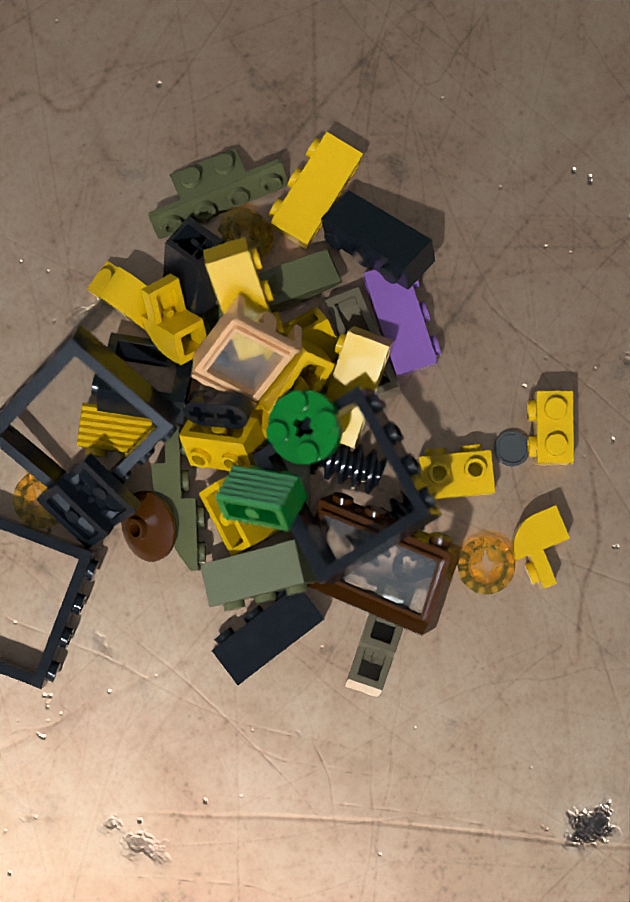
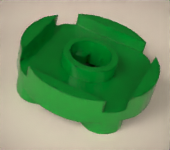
(325, 422)

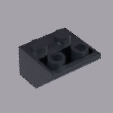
(186, 261)

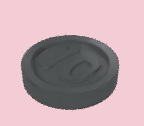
(511, 448)

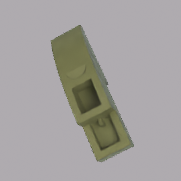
(290, 284)
(170, 483)

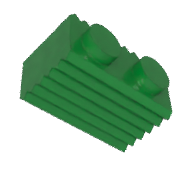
(261, 497)

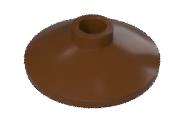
(151, 528)

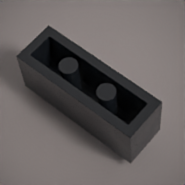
(378, 240)
(265, 634)

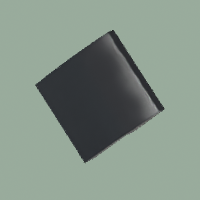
(88, 501)

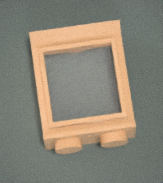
(244, 353)

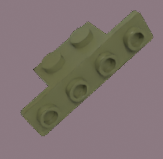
(215, 188)

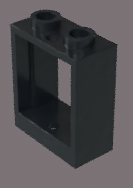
(145, 352)

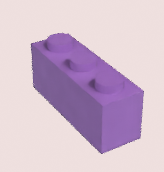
(402, 320)

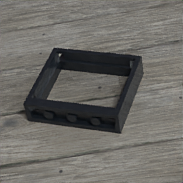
(115, 373)
(405, 467)
(72, 602)

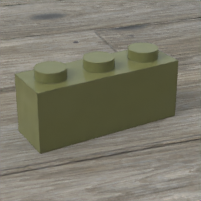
(257, 575)

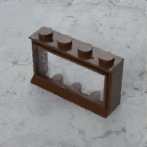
(400, 584)

